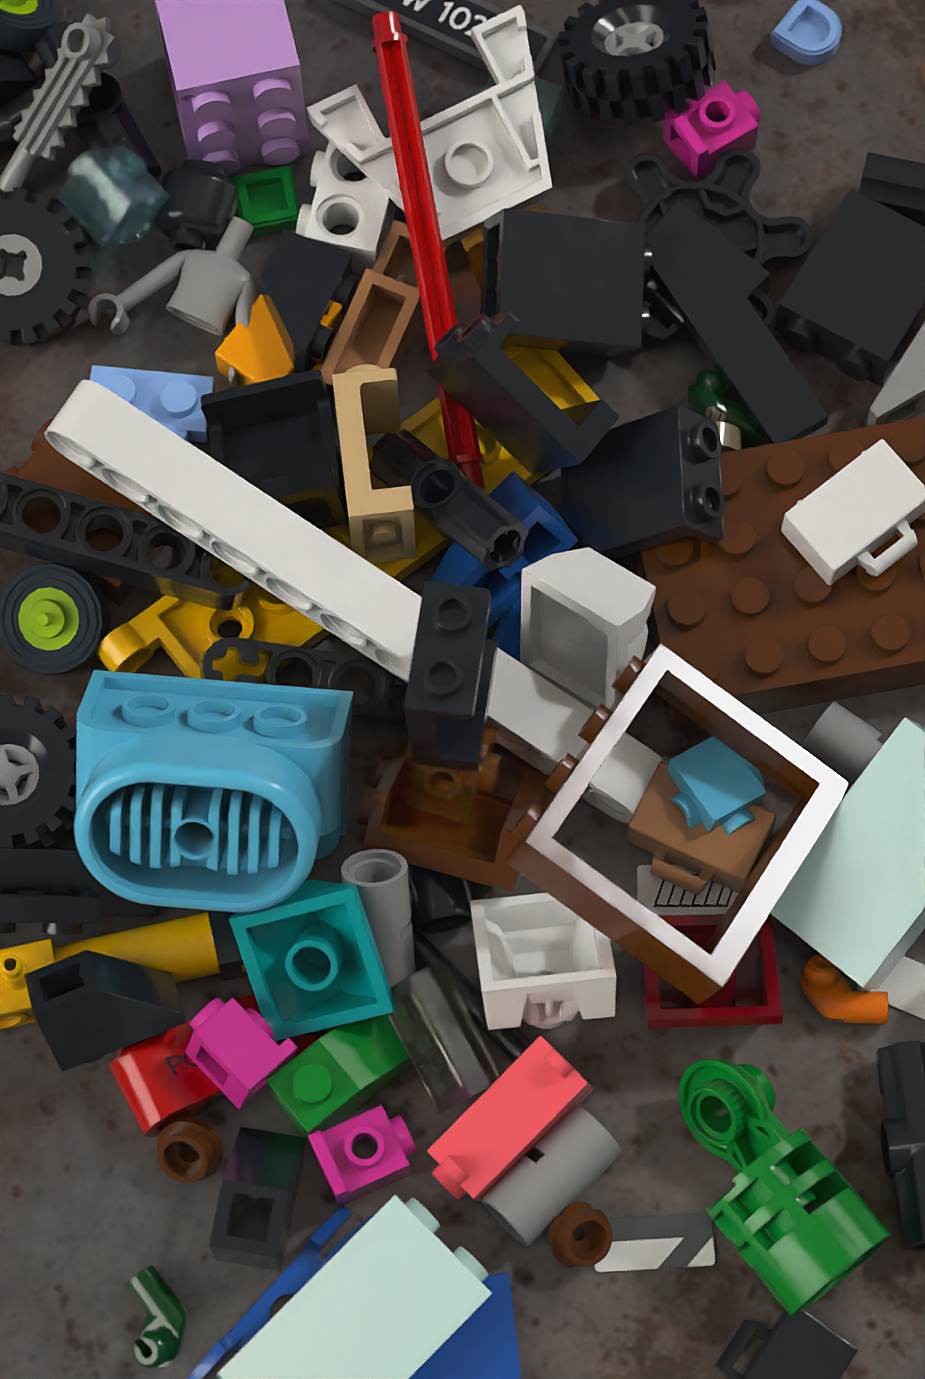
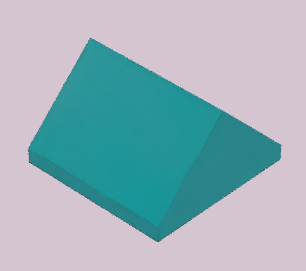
(313, 960)

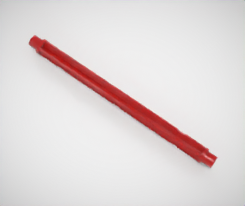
(423, 227)

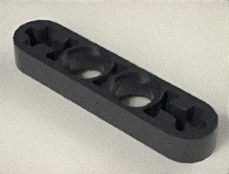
(324, 671)

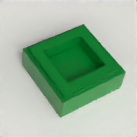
(268, 200)

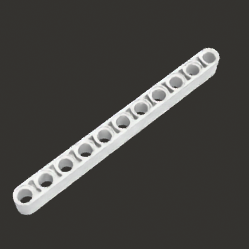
(322, 579)

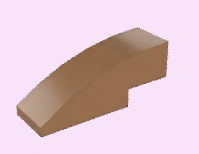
(383, 310)

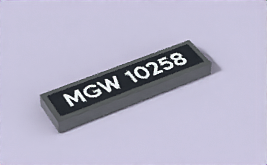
(449, 25)

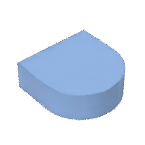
(808, 33)

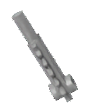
(84, 55)

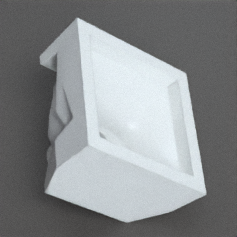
(583, 622)
(540, 963)

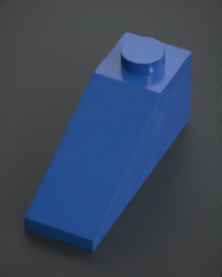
(546, 536)

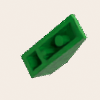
(339, 1074)

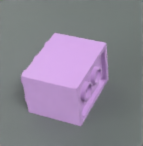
(234, 80)

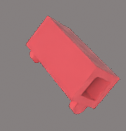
(507, 1121)

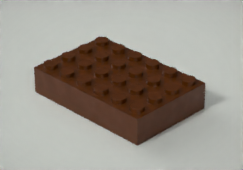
(762, 615)

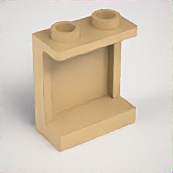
(378, 518)

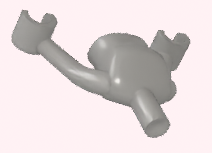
(208, 289)

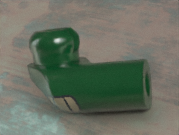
(708, 401)
(164, 1322)

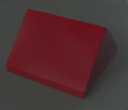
(746, 998)

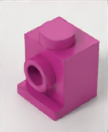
(700, 140)
(236, 1049)
(353, 1177)

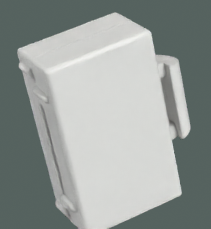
(857, 515)

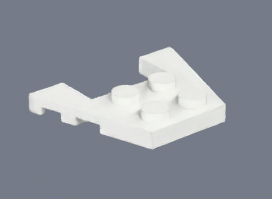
(478, 152)

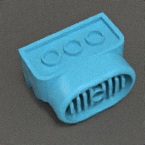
(208, 787)

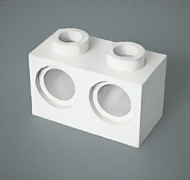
(347, 203)

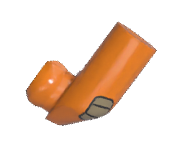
(836, 999)

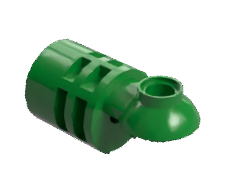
(790, 1204)

